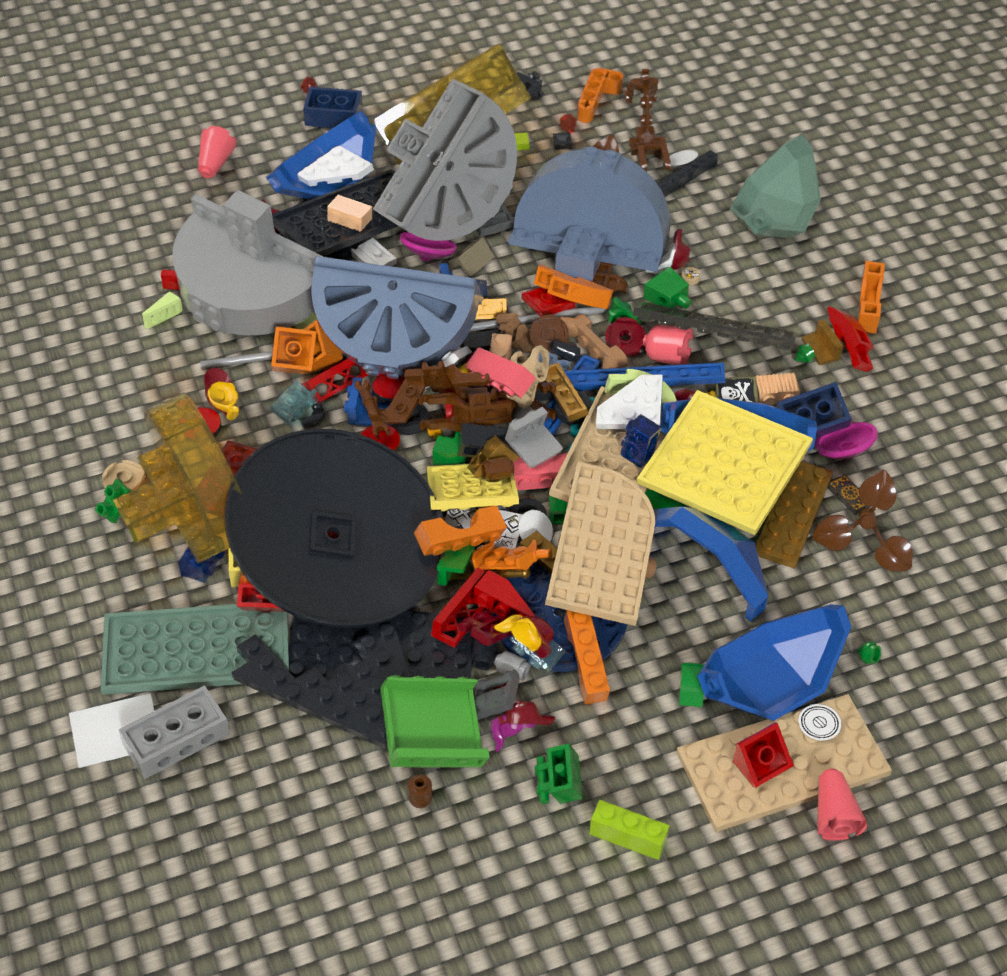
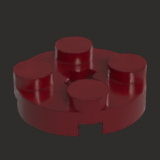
(618, 329)

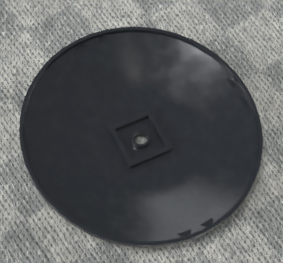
(338, 484)

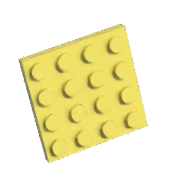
(459, 488)

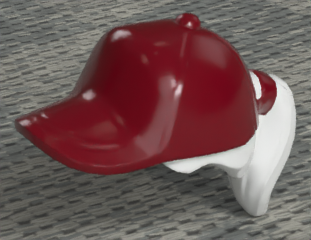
(676, 256)

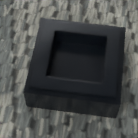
(562, 141)

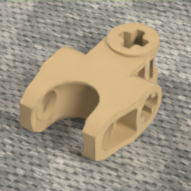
(536, 368)

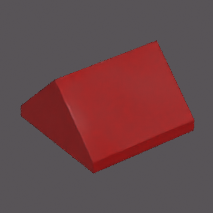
(762, 755)

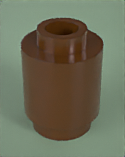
(497, 468)
(419, 791)

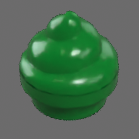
(803, 353)
(869, 652)

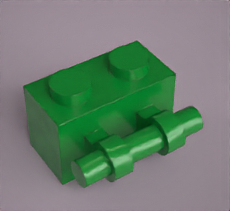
(563, 773)

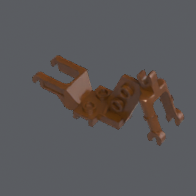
(646, 141)
(437, 377)
(479, 408)

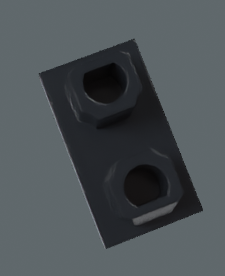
(532, 84)

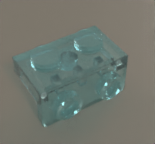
(293, 402)
(545, 663)

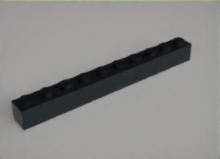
(688, 173)

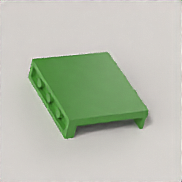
(432, 722)

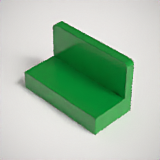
(453, 562)

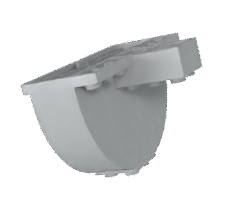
(452, 168)
(239, 270)

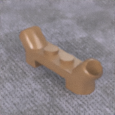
(580, 329)

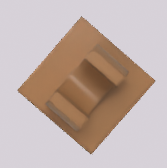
(508, 323)
(521, 339)

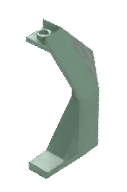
(780, 192)

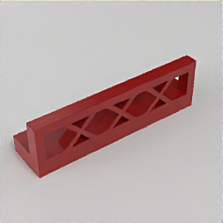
(330, 373)
(454, 610)

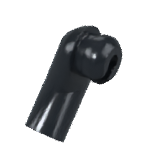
(316, 416)

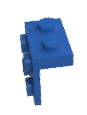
(354, 407)

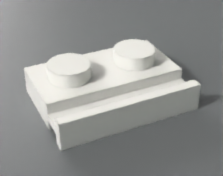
(373, 253)

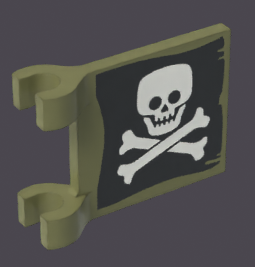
(738, 389)

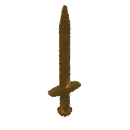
(509, 573)

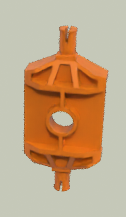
(520, 558)

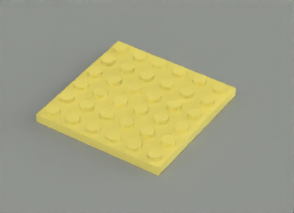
(725, 462)

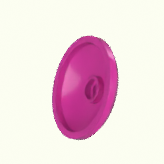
(427, 248)
(847, 441)

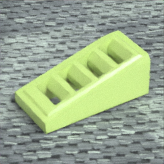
(163, 309)

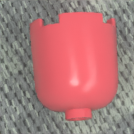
(668, 344)

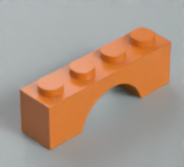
(870, 294)
(437, 536)
(592, 674)

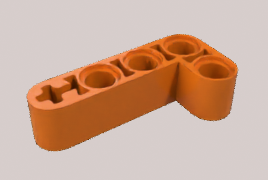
(599, 82)

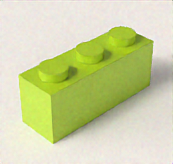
(629, 829)

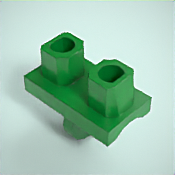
(620, 310)
(108, 508)

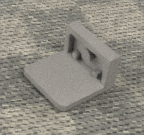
(532, 439)

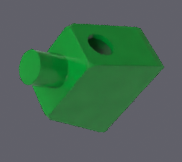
(667, 290)

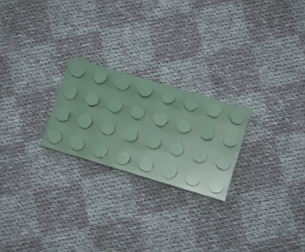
(184, 646)

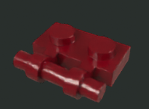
(483, 627)

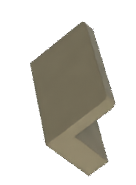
(473, 257)

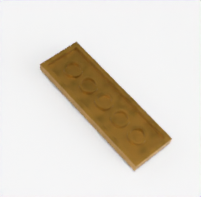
(793, 515)

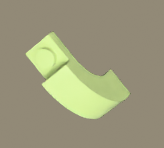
(616, 382)

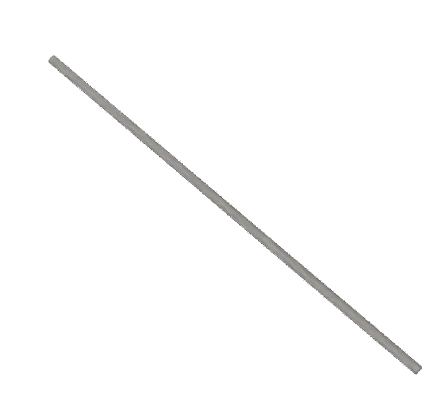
(476, 326)

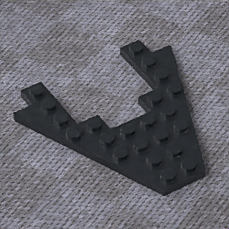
(347, 701)

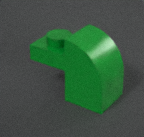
(446, 451)
(690, 688)

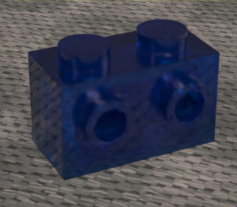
(640, 440)
(198, 571)

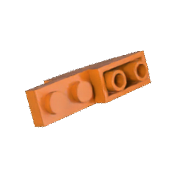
(573, 289)

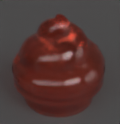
(308, 82)
(568, 123)

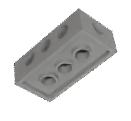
(174, 732)

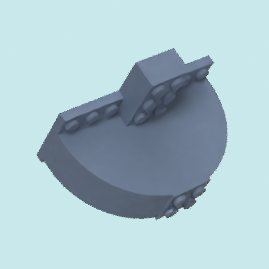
(593, 211)
(392, 315)

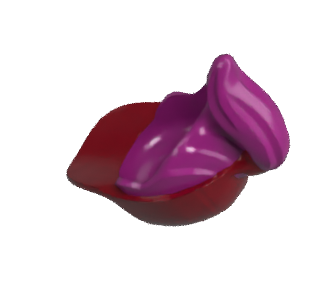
(523, 715)

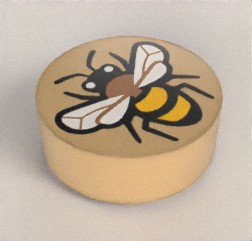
(691, 275)

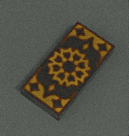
(847, 493)

